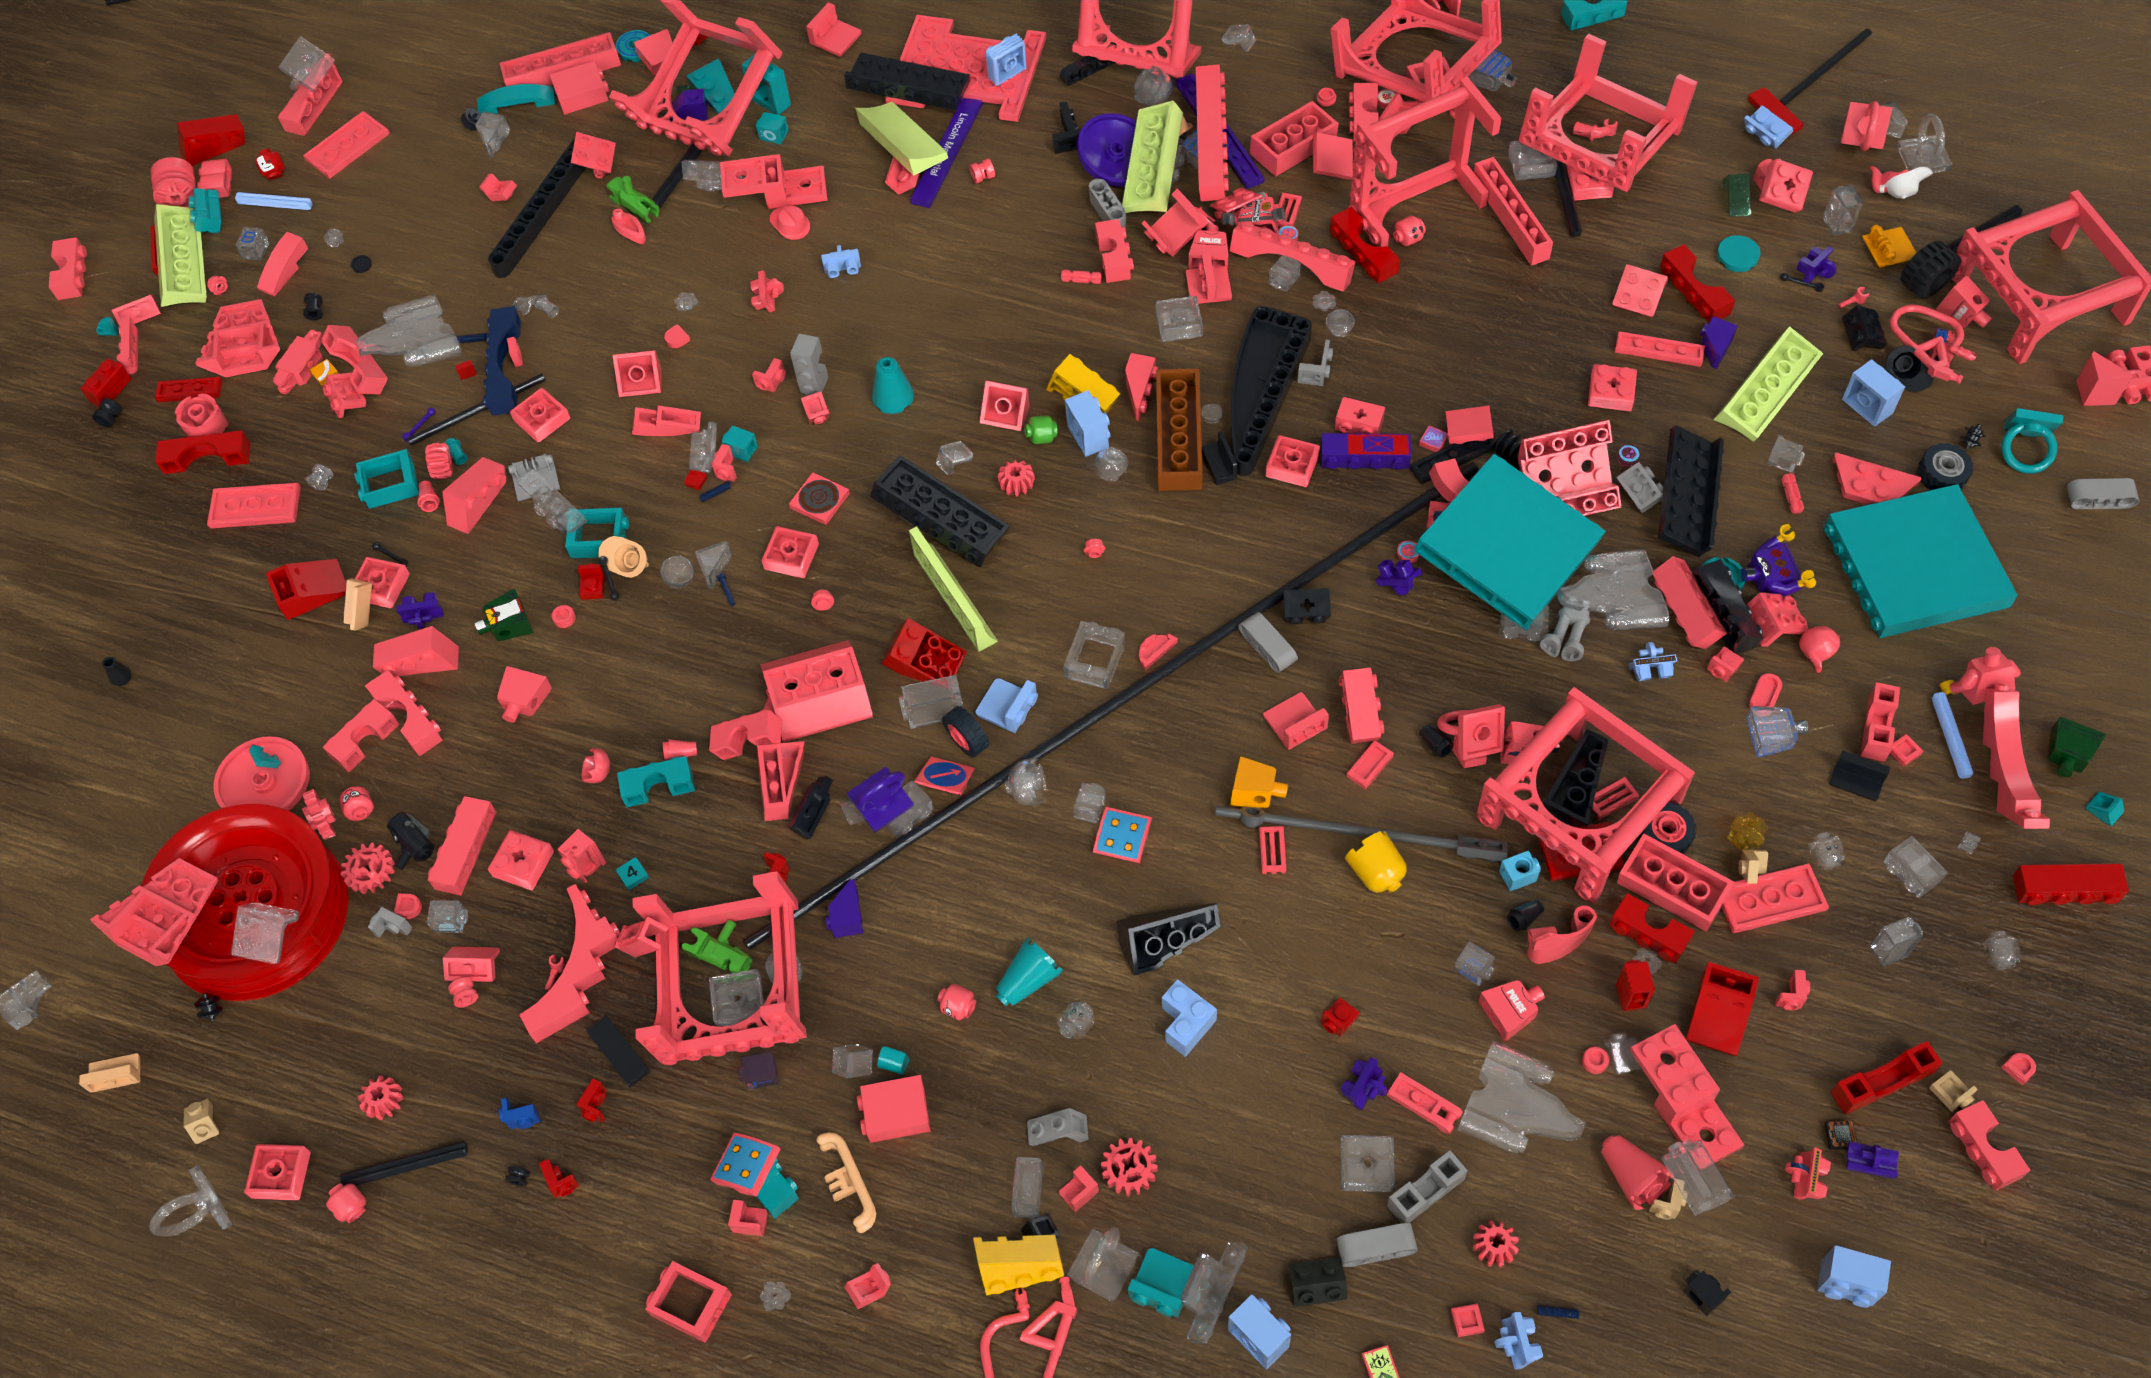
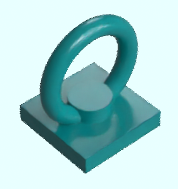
(2031, 424)

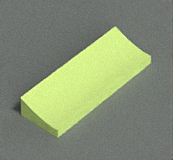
(901, 137)
(1152, 158)
(178, 256)
(1769, 384)
(951, 591)

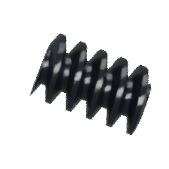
(1508, 447)

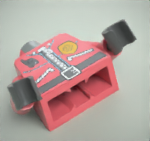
(1259, 212)

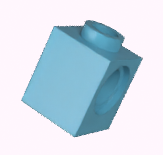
(1516, 879)

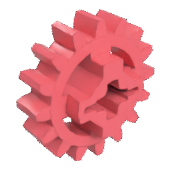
(319, 814)
(358, 876)
(1119, 1162)

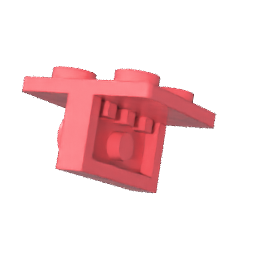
(1209, 282)

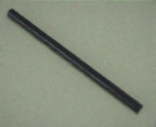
(1826, 66)
(469, 412)

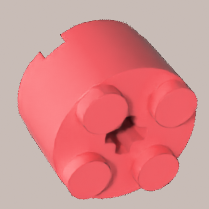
(200, 416)

